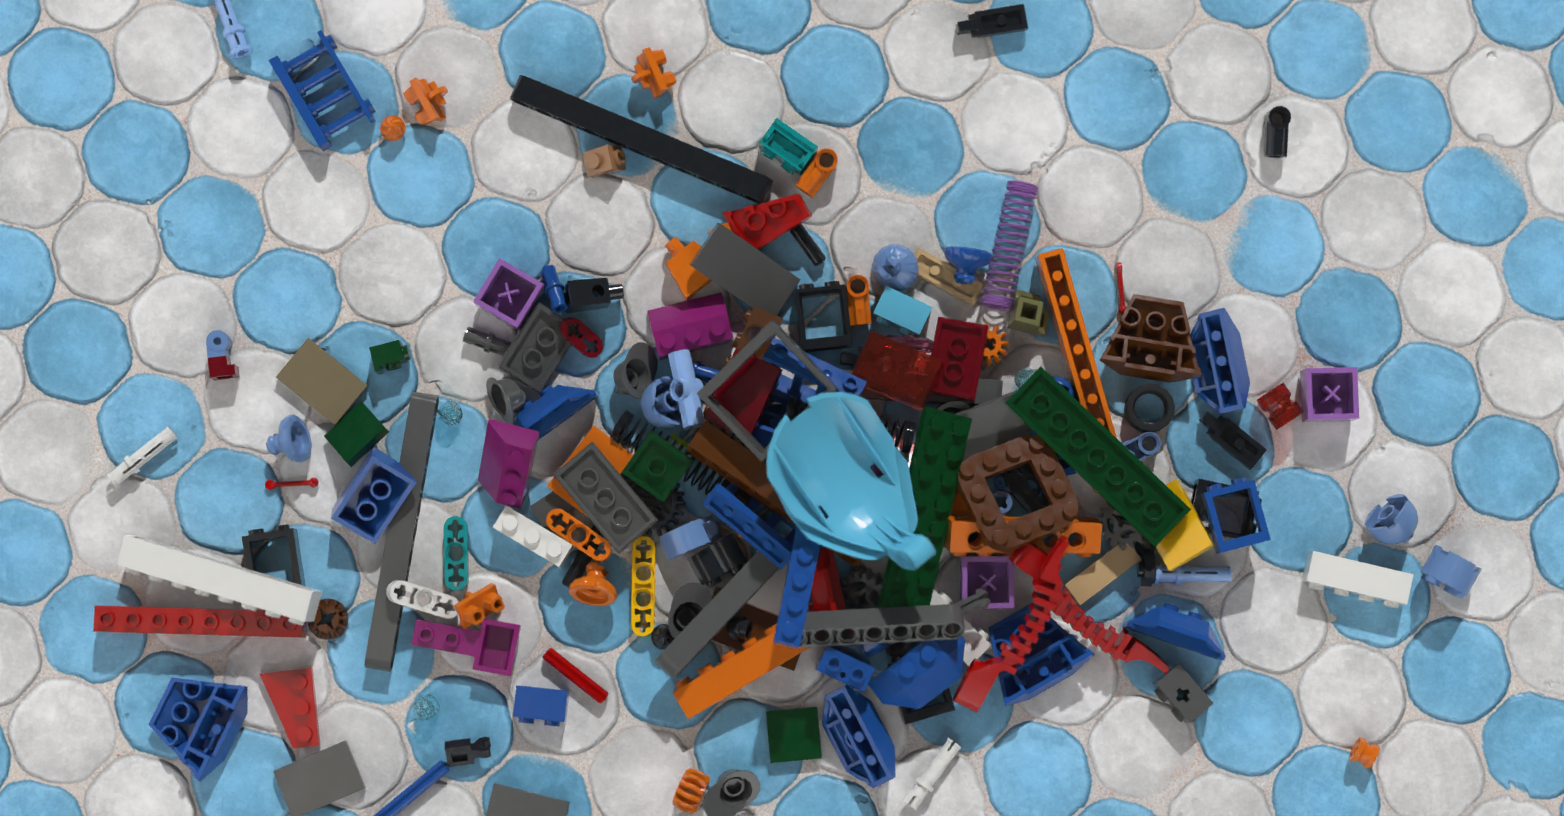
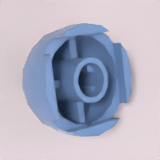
(659, 406)
(1393, 521)

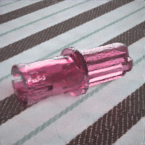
(921, 344)

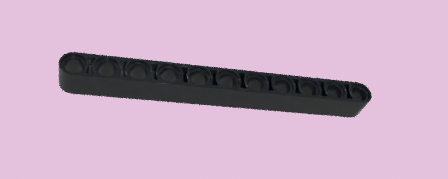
(641, 139)

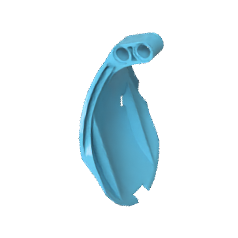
(827, 462)

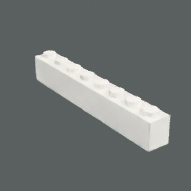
(219, 578)

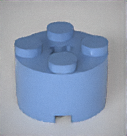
(1450, 570)

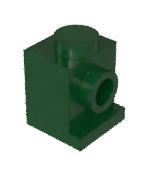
(389, 356)

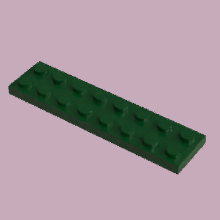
(1097, 456)
(933, 476)

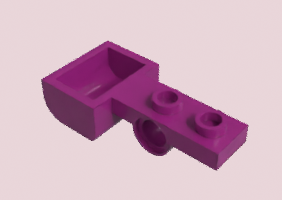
(492, 645)

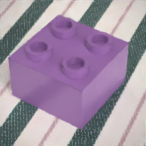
(509, 294)
(1329, 394)
(990, 574)

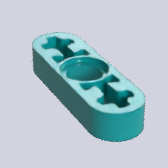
(465, 559)

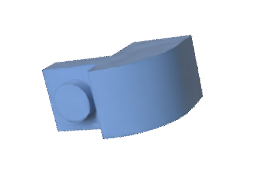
(690, 537)

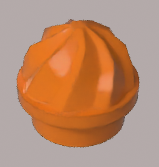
(392, 128)

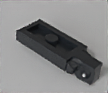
(994, 22)
(1233, 439)

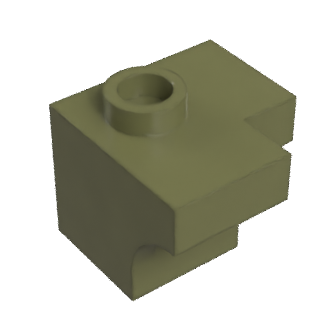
(1028, 314)

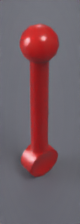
(1121, 309)
(270, 484)

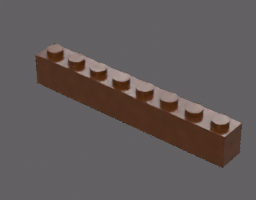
(741, 468)

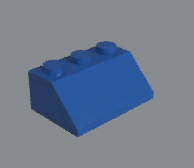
(373, 496)

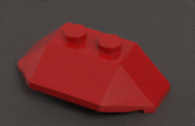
(826, 586)

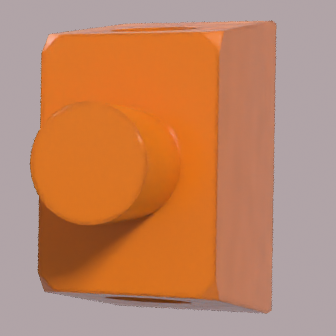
(686, 277)

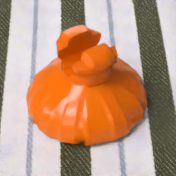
(593, 587)

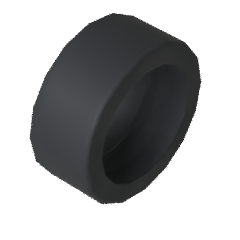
(1167, 401)

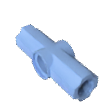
(685, 389)

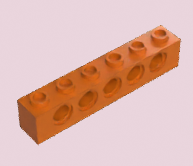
(1087, 541)

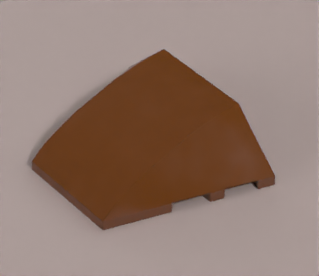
(1153, 342)

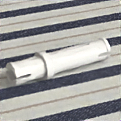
(142, 456)
(931, 774)

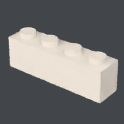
(1357, 578)

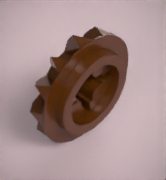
(339, 620)

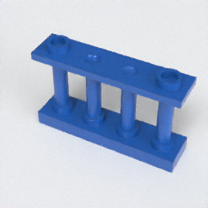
(298, 90)
(781, 357)
(750, 526)

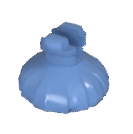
(904, 267)
(292, 439)

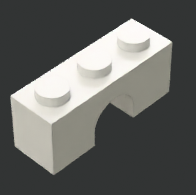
(533, 536)

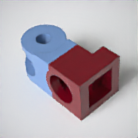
(218, 355)

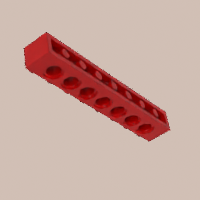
(194, 622)

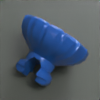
(966, 262)

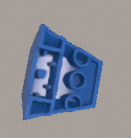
(1049, 662)
(200, 721)

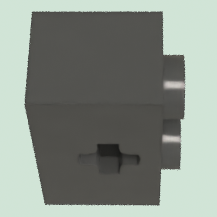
(1179, 679)

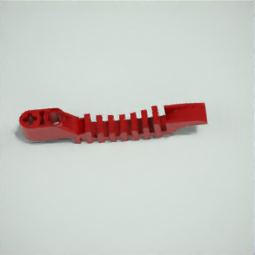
(1120, 646)
(982, 674)

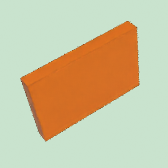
(612, 451)

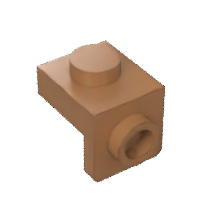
(604, 160)

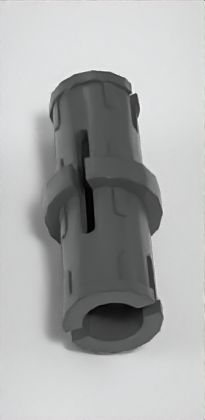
(486, 341)

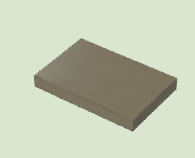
(322, 381)

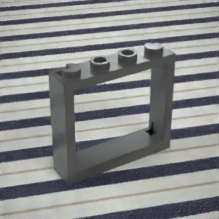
(737, 362)

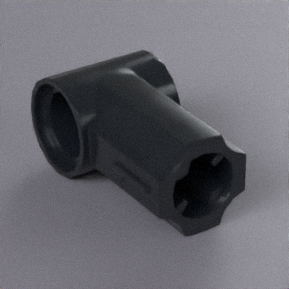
(1276, 135)

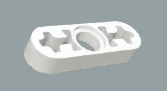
(403, 600)

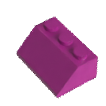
(691, 325)
(507, 462)

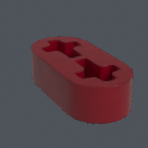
(585, 333)

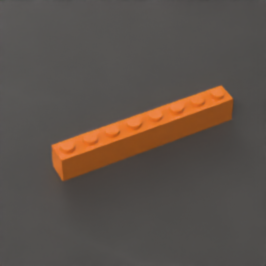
(1073, 335)

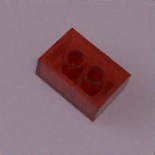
(898, 370)

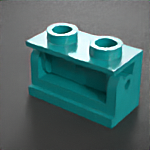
(787, 147)

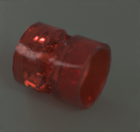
(1279, 415)

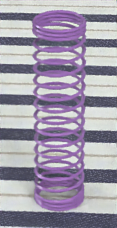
(1021, 189)

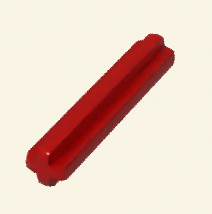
(575, 675)

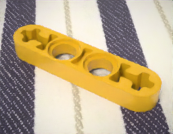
(643, 586)

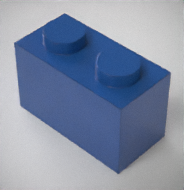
(540, 704)

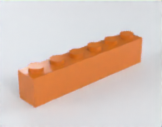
(732, 672)

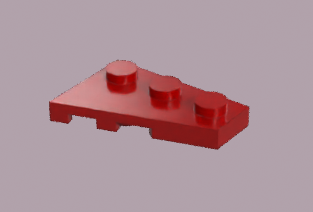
(768, 221)
(295, 704)

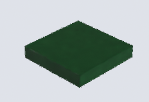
(356, 434)
(657, 466)
(793, 734)

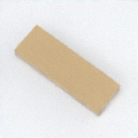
(942, 276)
(1101, 573)

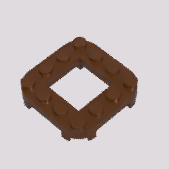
(984, 508)

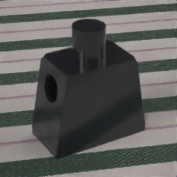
(581, 298)

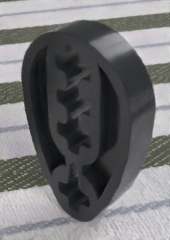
(1018, 488)

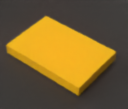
(1187, 538)

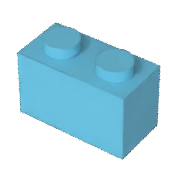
(901, 312)

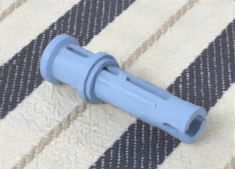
(234, 31)
(1192, 573)

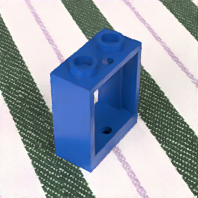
(1213, 522)
(855, 672)

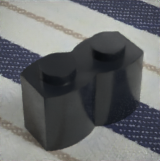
(717, 561)

